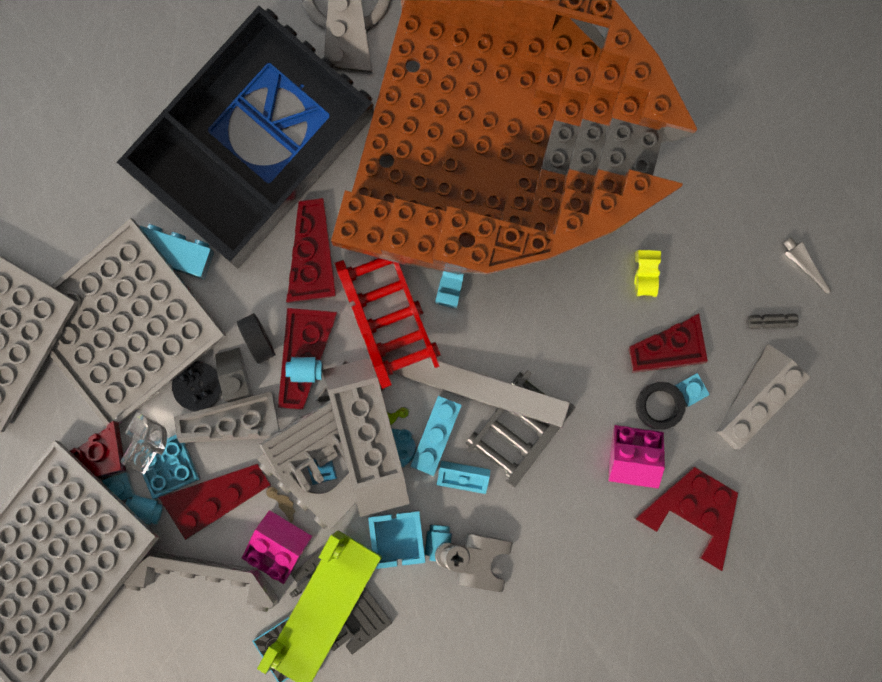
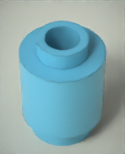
(304, 369)
(146, 509)
(435, 537)

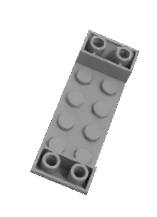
(366, 437)
(259, 595)

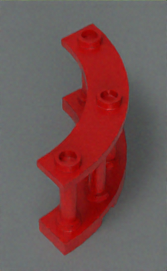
(368, 327)

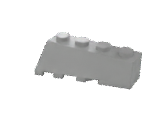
(764, 393)

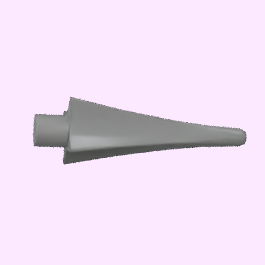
(798, 253)

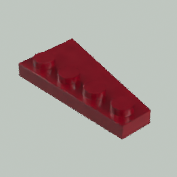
(210, 500)

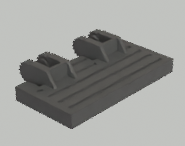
(365, 619)

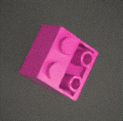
(637, 456)
(276, 547)

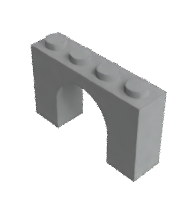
(327, 506)

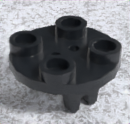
(202, 396)

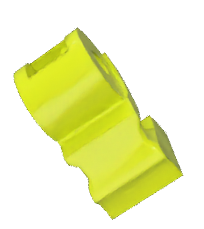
(647, 274)

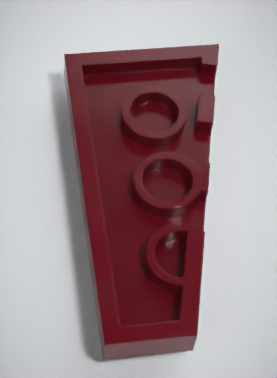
(311, 263)
(304, 337)

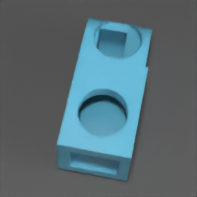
(449, 290)

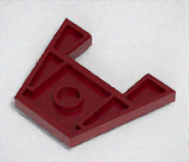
(703, 504)

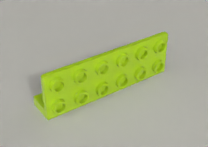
(322, 609)

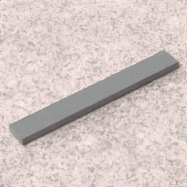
(484, 389)

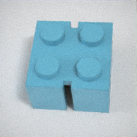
(397, 538)

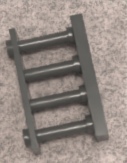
(529, 451)

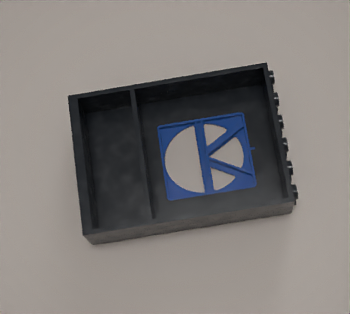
(188, 149)

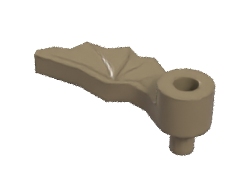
(283, 501)

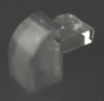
(148, 439)

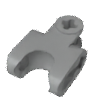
(474, 560)

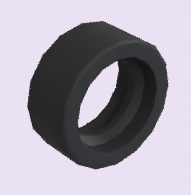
(256, 338)
(679, 400)

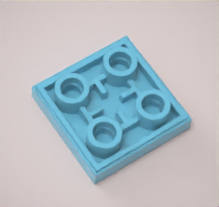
(171, 469)

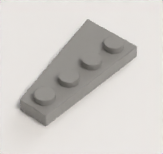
(346, 35)
(236, 420)

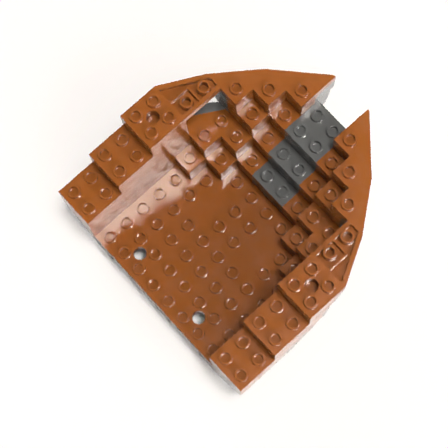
(510, 135)

